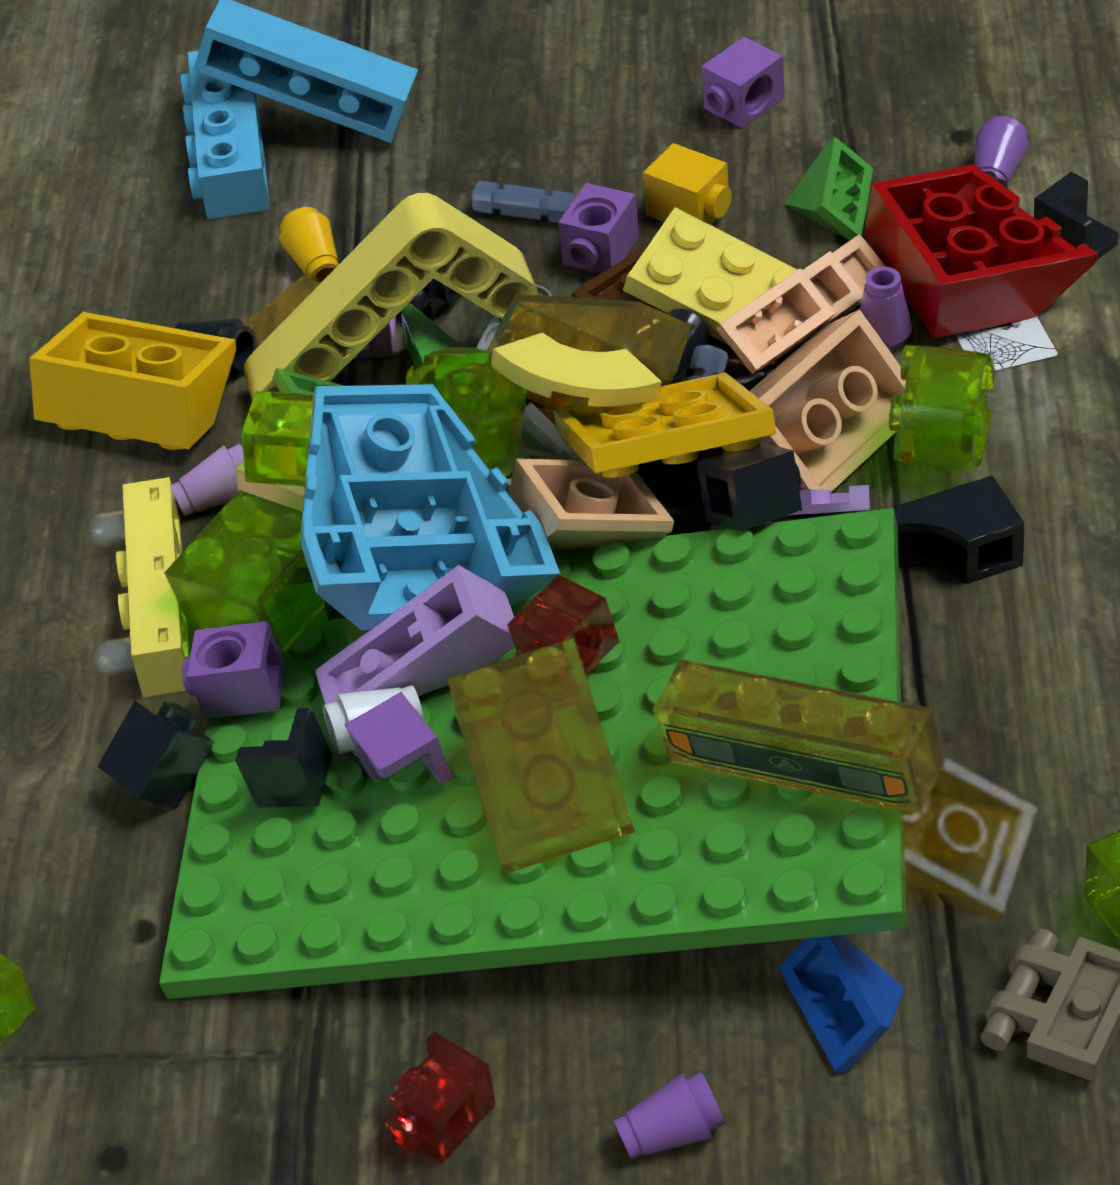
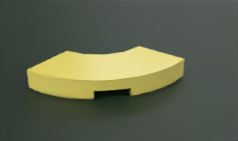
(603, 377)

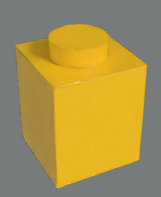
(687, 182)

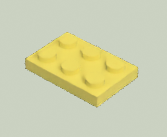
(702, 271)

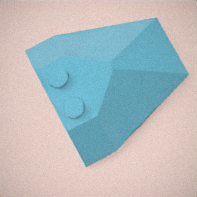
(405, 501)

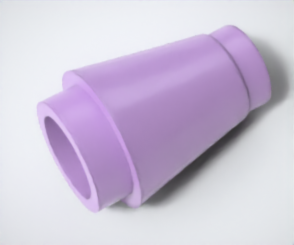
(210, 482)

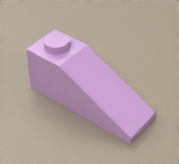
(431, 638)

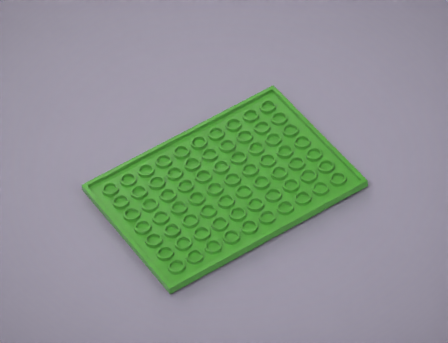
(407, 867)

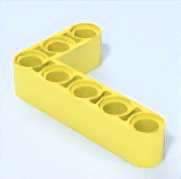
(380, 277)

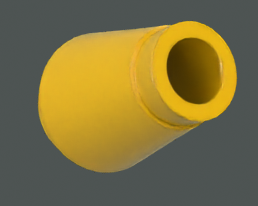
(309, 242)

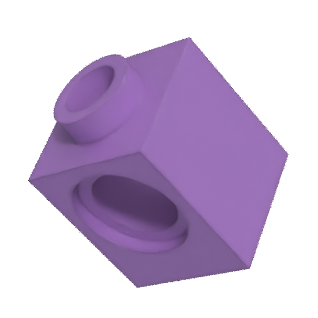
(743, 82)
(598, 228)
(235, 670)

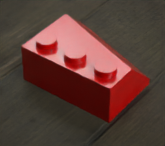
(969, 250)

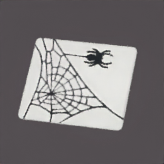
(1010, 343)

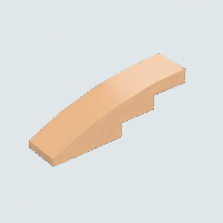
(800, 305)

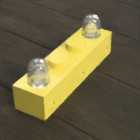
(149, 609)

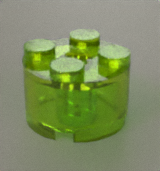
(480, 398)
(943, 407)

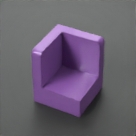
(395, 737)

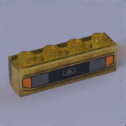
(800, 736)

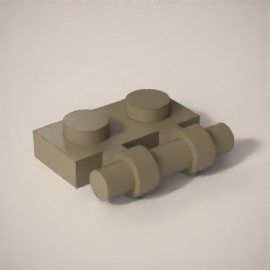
(1081, 1012)

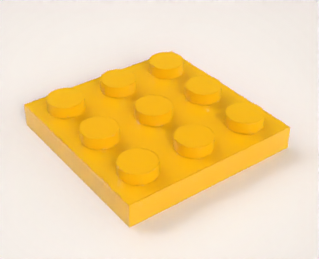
(671, 428)

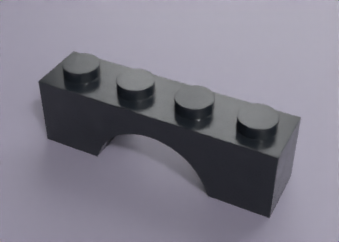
(742, 485)
(962, 531)

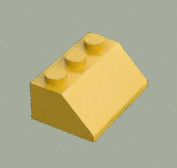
(131, 380)

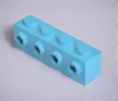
(305, 69)
(223, 145)

